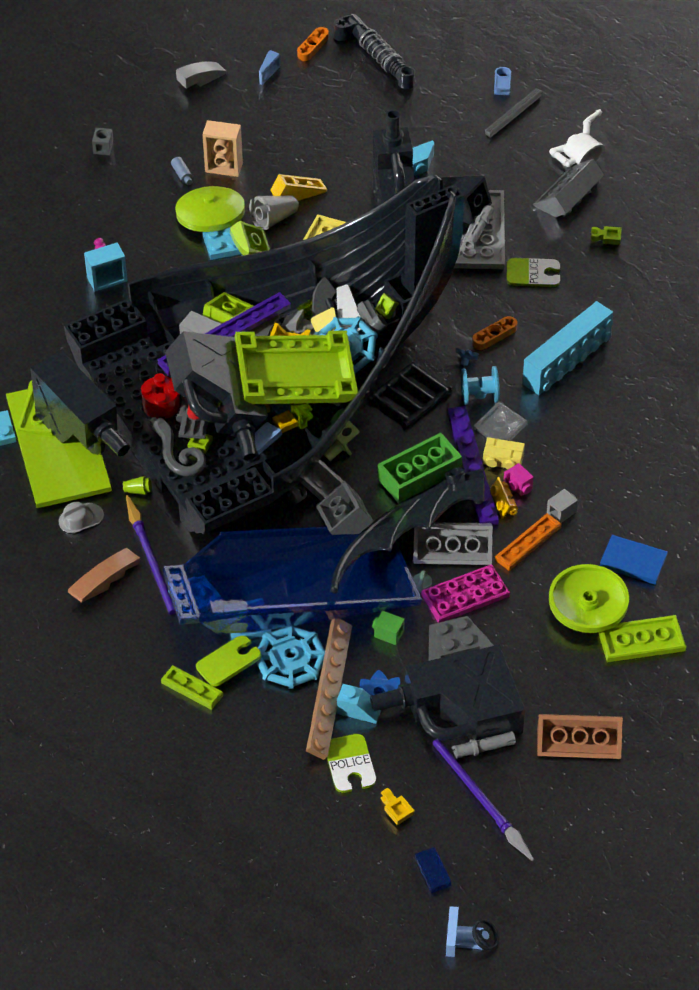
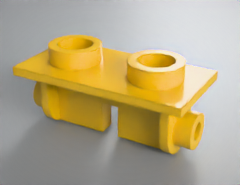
(501, 496)

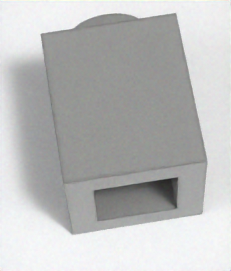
(562, 505)

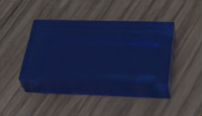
(433, 869)

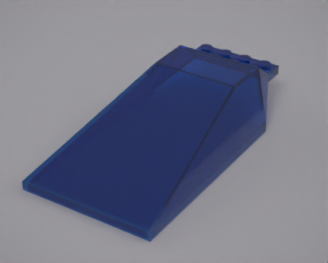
(284, 580)

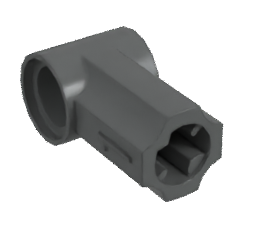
(371, 317)

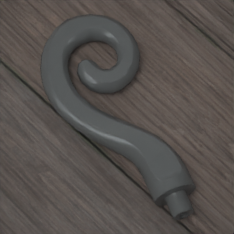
(165, 431)

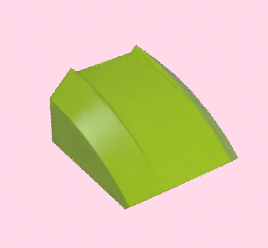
(249, 238)
(224, 308)

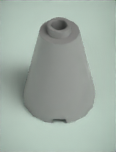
(272, 209)

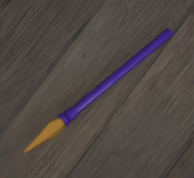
(136, 519)

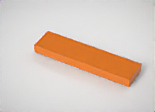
(528, 542)

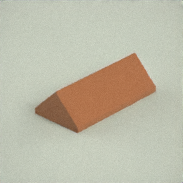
(579, 736)

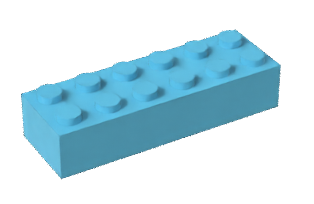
(567, 348)

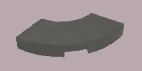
(321, 293)

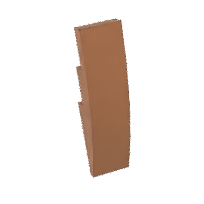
(103, 574)

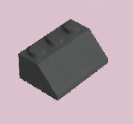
(344, 511)

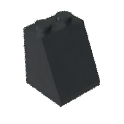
(475, 194)

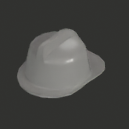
(80, 516)

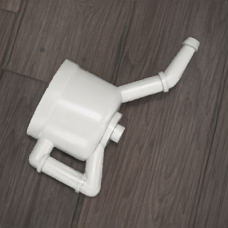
(580, 146)

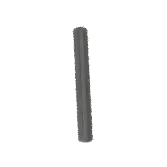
(513, 112)

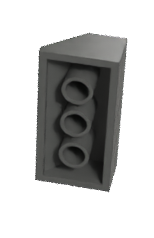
(570, 188)

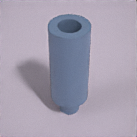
(182, 170)

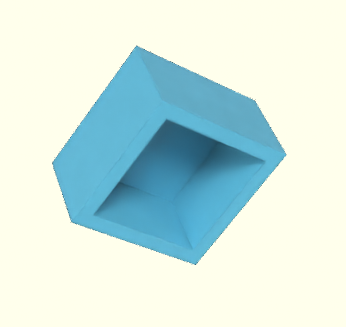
(105, 266)

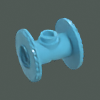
(481, 386)

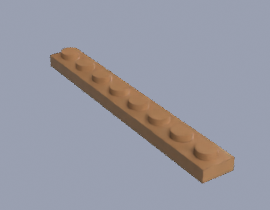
(329, 688)

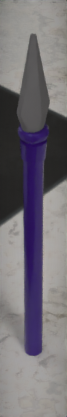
(513, 835)

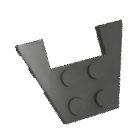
(455, 637)

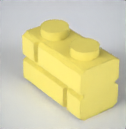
(502, 453)

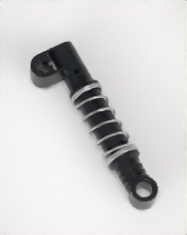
(352, 26)

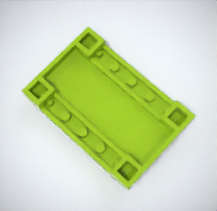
(296, 368)

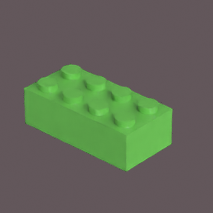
(418, 467)

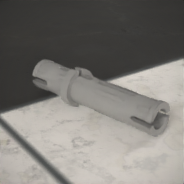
(480, 223)
(475, 747)

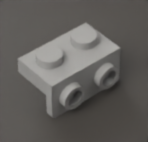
(321, 480)

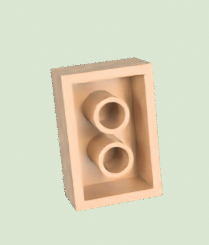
(222, 148)

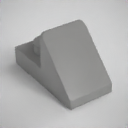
(297, 323)

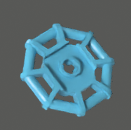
(355, 339)
(293, 665)

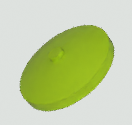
(210, 209)
(588, 598)

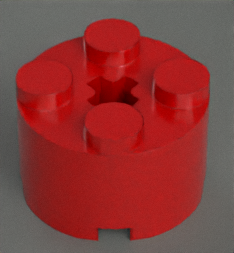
(159, 397)

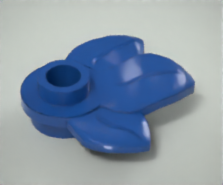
(379, 683)

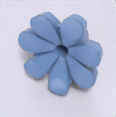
(466, 356)

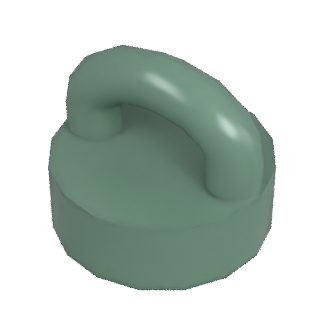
(422, 581)

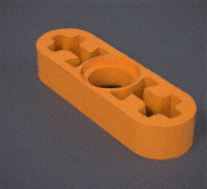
(318, 36)
(502, 326)

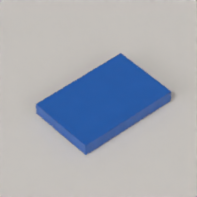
(633, 559)

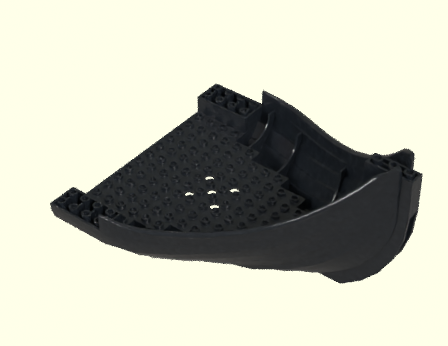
(393, 249)

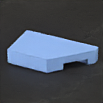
(266, 436)

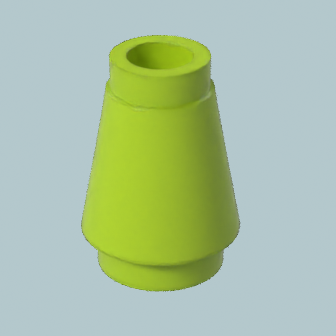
(138, 485)

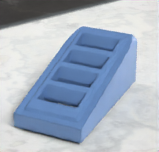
(269, 67)

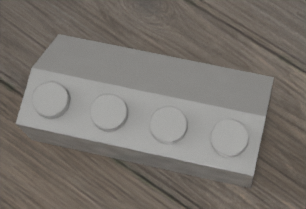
(453, 544)

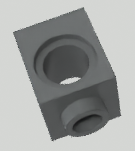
(102, 141)

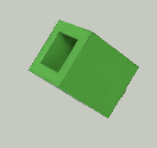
(388, 627)

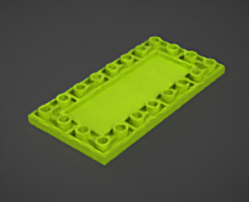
(56, 469)

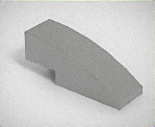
(199, 73)

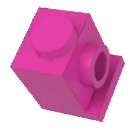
(519, 479)

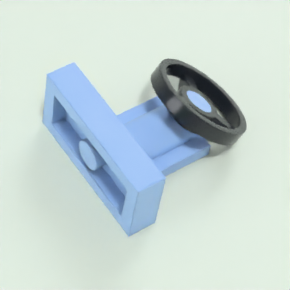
(468, 936)

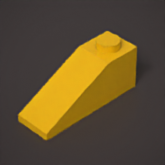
(297, 186)

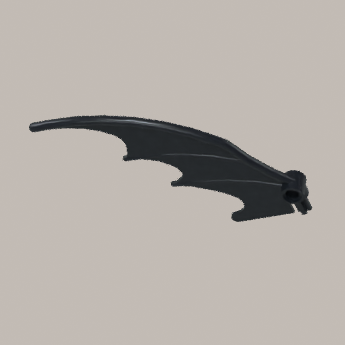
(415, 512)

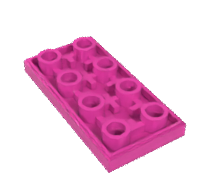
(465, 593)

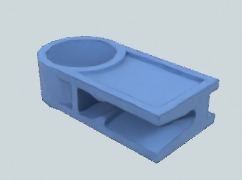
(502, 83)

